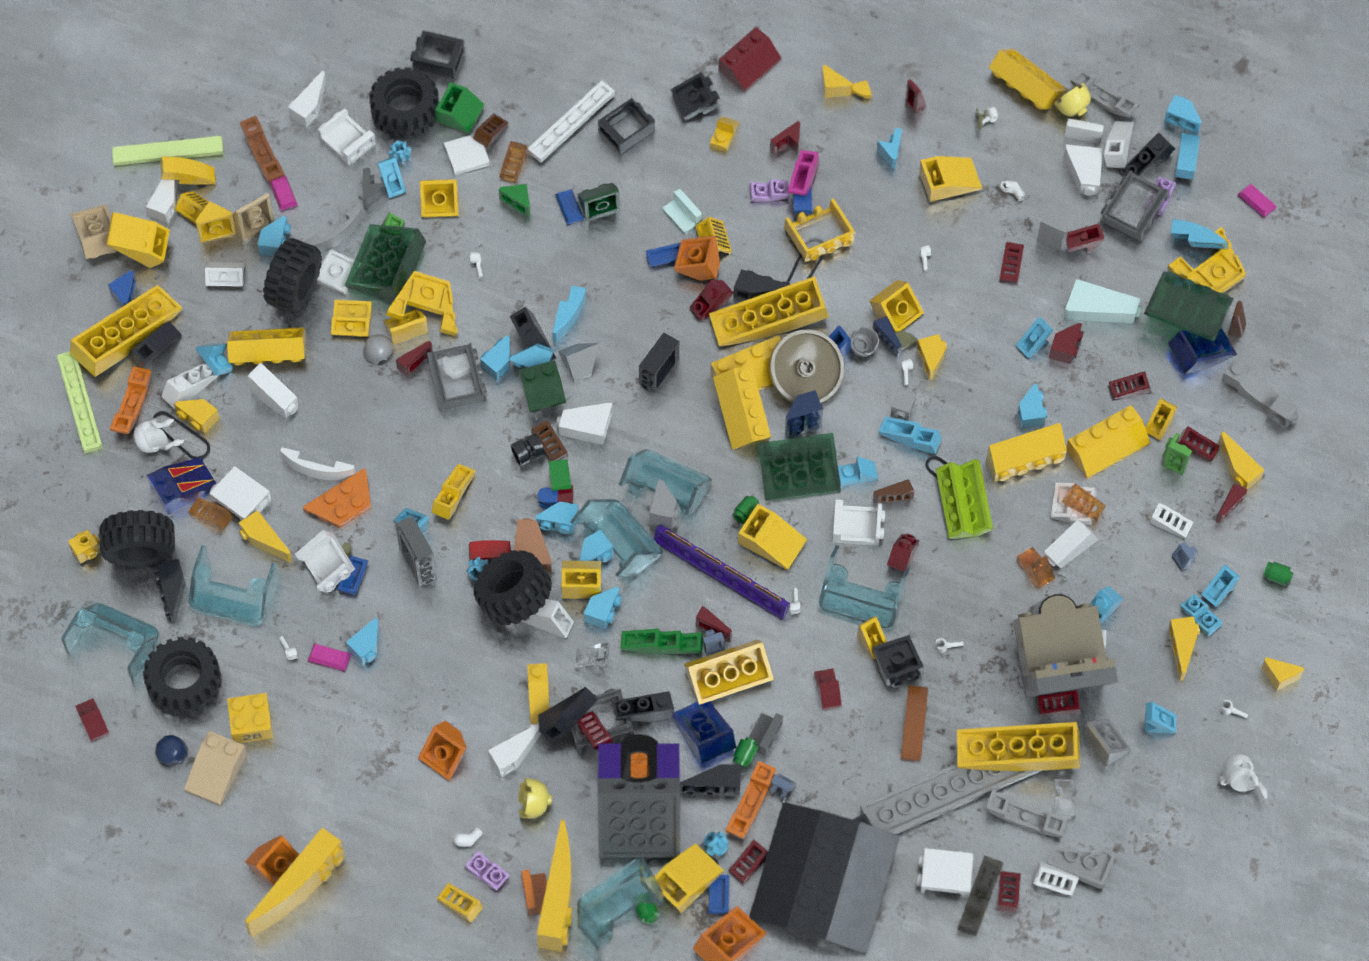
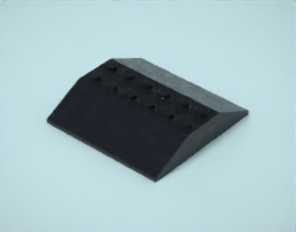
(824, 876)

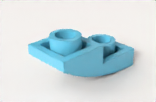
(1199, 610)

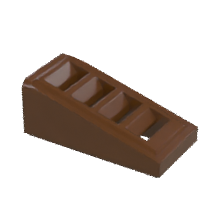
(488, 131)
(1238, 321)
(544, 430)
(897, 492)

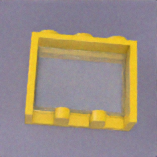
(820, 232)

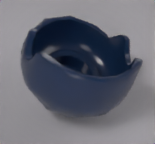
(171, 750)

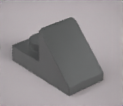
(371, 191)

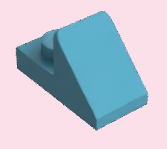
(890, 149)
(391, 177)
(1035, 338)
(214, 357)
(859, 472)
(421, 519)
(1221, 585)
(1159, 719)

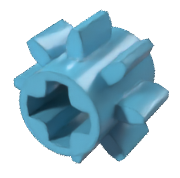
(400, 151)
(476, 567)
(715, 843)

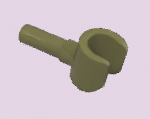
(980, 117)

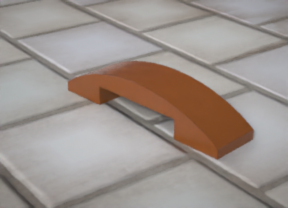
(261, 149)
(914, 723)

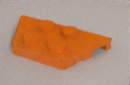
(343, 501)

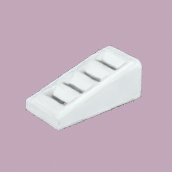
(1168, 512)
(1043, 882)

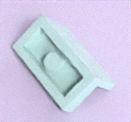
(683, 212)

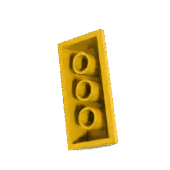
(1027, 78)
(266, 345)
(756, 355)
(741, 407)
(1108, 442)
(1026, 452)
(728, 671)

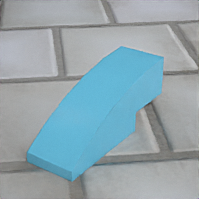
(1187, 156)
(1197, 235)
(568, 312)
(911, 434)

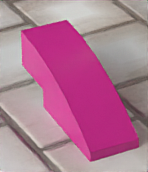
(804, 172)

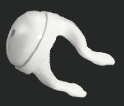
(151, 438)
(1236, 773)

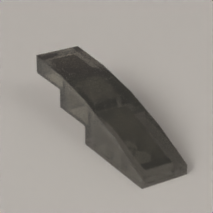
(980, 896)

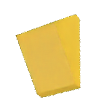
(835, 84)
(1161, 419)
(871, 635)
(1281, 673)

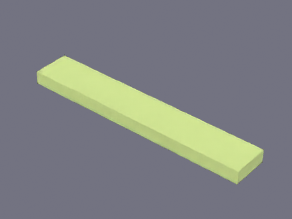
(180, 148)
(79, 402)

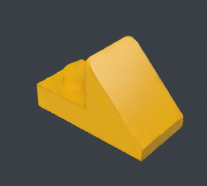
(724, 133)

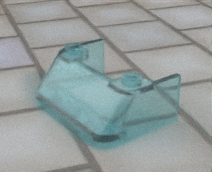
(684, 483)
(623, 531)
(860, 601)
(230, 602)
(140, 635)
(615, 898)

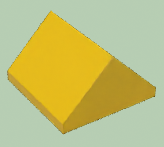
(439, 198)
(215, 223)
(411, 326)

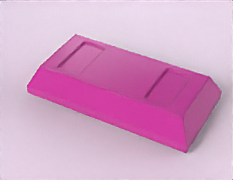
(283, 193)
(1257, 200)
(329, 657)

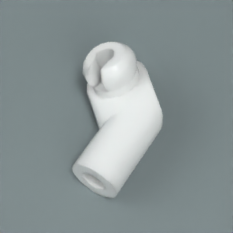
(1013, 188)
(467, 840)

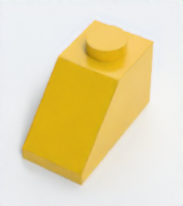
(931, 353)

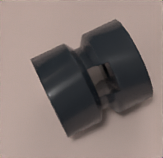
(522, 453)

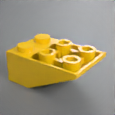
(948, 176)
(138, 239)
(771, 537)
(687, 877)

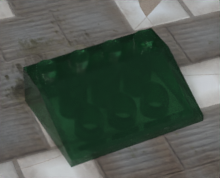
(385, 261)
(1189, 306)
(798, 466)

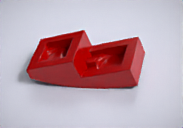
(488, 549)

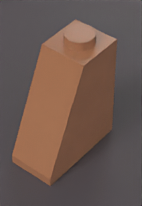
(530, 539)

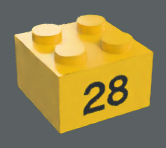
(250, 718)

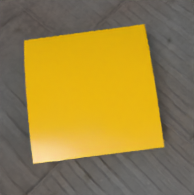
(351, 318)

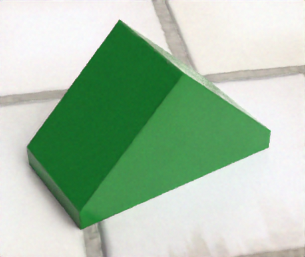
(516, 197)
(559, 474)

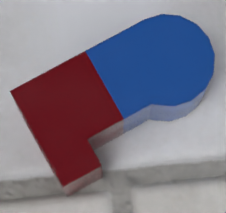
(548, 498)

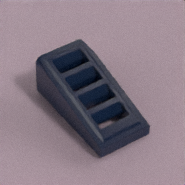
(887, 335)

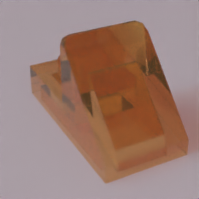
(1036, 567)

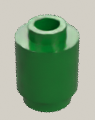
(745, 508)
(1278, 573)
(745, 752)
(647, 912)

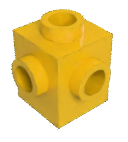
(84, 546)

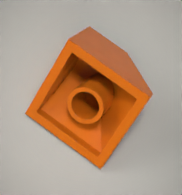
(698, 258)
(443, 749)
(272, 859)

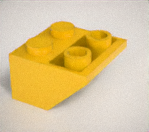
(581, 579)

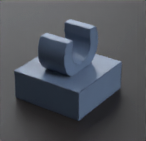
(1184, 555)
(713, 642)
(784, 783)

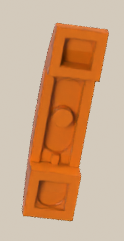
(133, 401)
(752, 800)

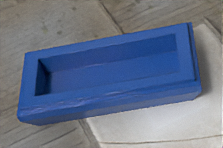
(569, 206)
(662, 254)
(352, 583)
(719, 895)

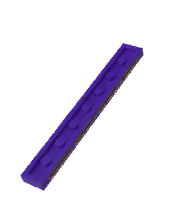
(721, 572)

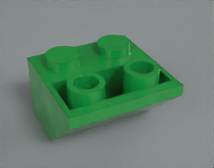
(459, 108)

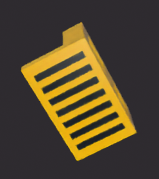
(191, 205)
(715, 227)

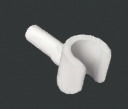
(992, 116)
(925, 251)
(476, 258)
(905, 366)
(794, 608)
(947, 644)
(290, 652)
(1226, 711)

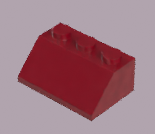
(749, 59)

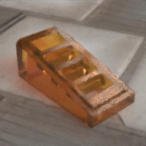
(516, 150)
(1081, 507)
(219, 521)

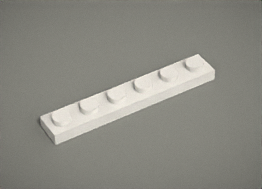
(571, 121)

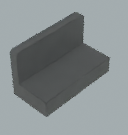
(766, 732)

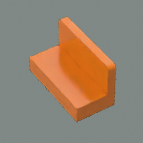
(534, 891)

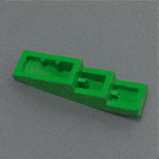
(661, 642)

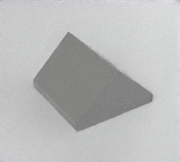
(1053, 229)
(1106, 740)

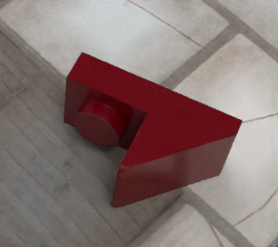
(787, 137)
(1086, 237)
(828, 689)
(92, 719)

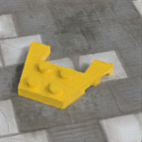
(1217, 272)
(427, 294)

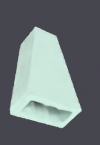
(1101, 304)

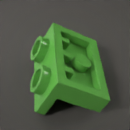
(1176, 456)

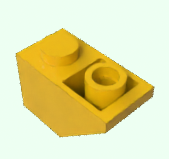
(198, 413)

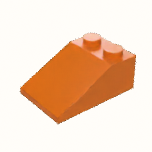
(729, 937)

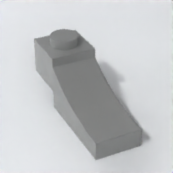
(1248, 385)

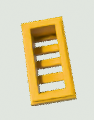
(470, 909)

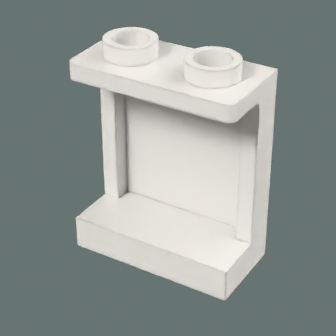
(346, 137)
(240, 494)
(858, 524)
(326, 561)
(945, 871)

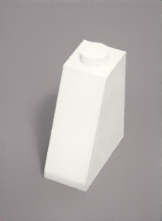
(1084, 167)
(272, 391)
(586, 422)
(1070, 544)
(552, 619)

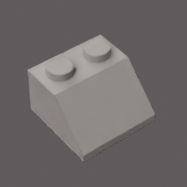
(663, 508)

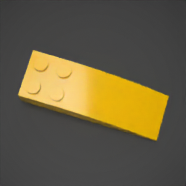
(770, 313)
(123, 330)
(1020, 747)
(298, 881)
(557, 908)

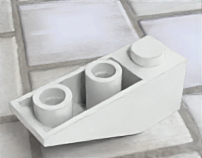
(307, 105)
(1118, 144)
(163, 201)
(187, 384)
(511, 753)

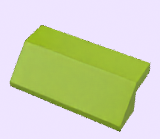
(964, 499)

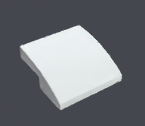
(1065, 513)

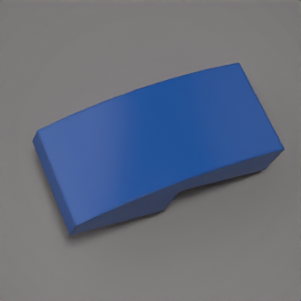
(802, 203)

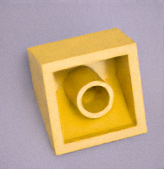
(897, 304)

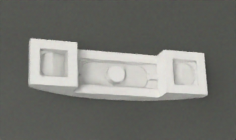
(340, 471)

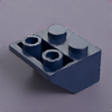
(804, 414)

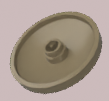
(806, 363)

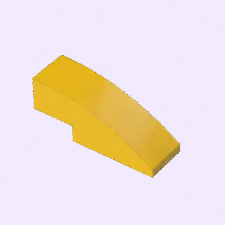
(186, 171)

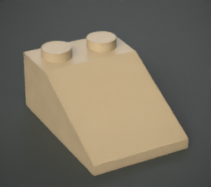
(253, 217)
(92, 230)
(215, 767)

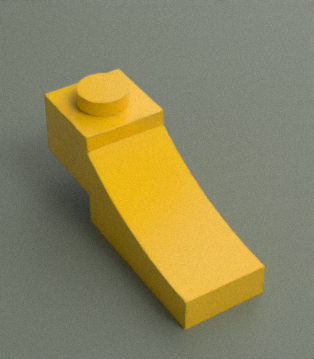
(452, 491)

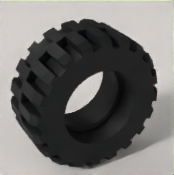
(397, 84)
(292, 275)
(137, 538)
(521, 601)
(174, 654)

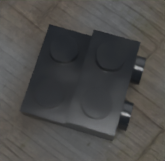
(695, 96)
(898, 661)

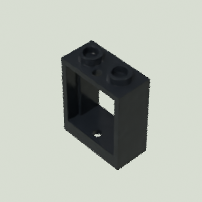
(435, 67)
(606, 123)
(659, 362)

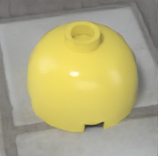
(1074, 101)
(533, 798)

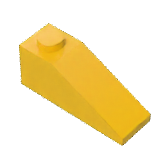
(1241, 466)
(261, 535)
(1183, 638)
(538, 690)

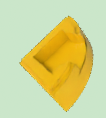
(862, 89)

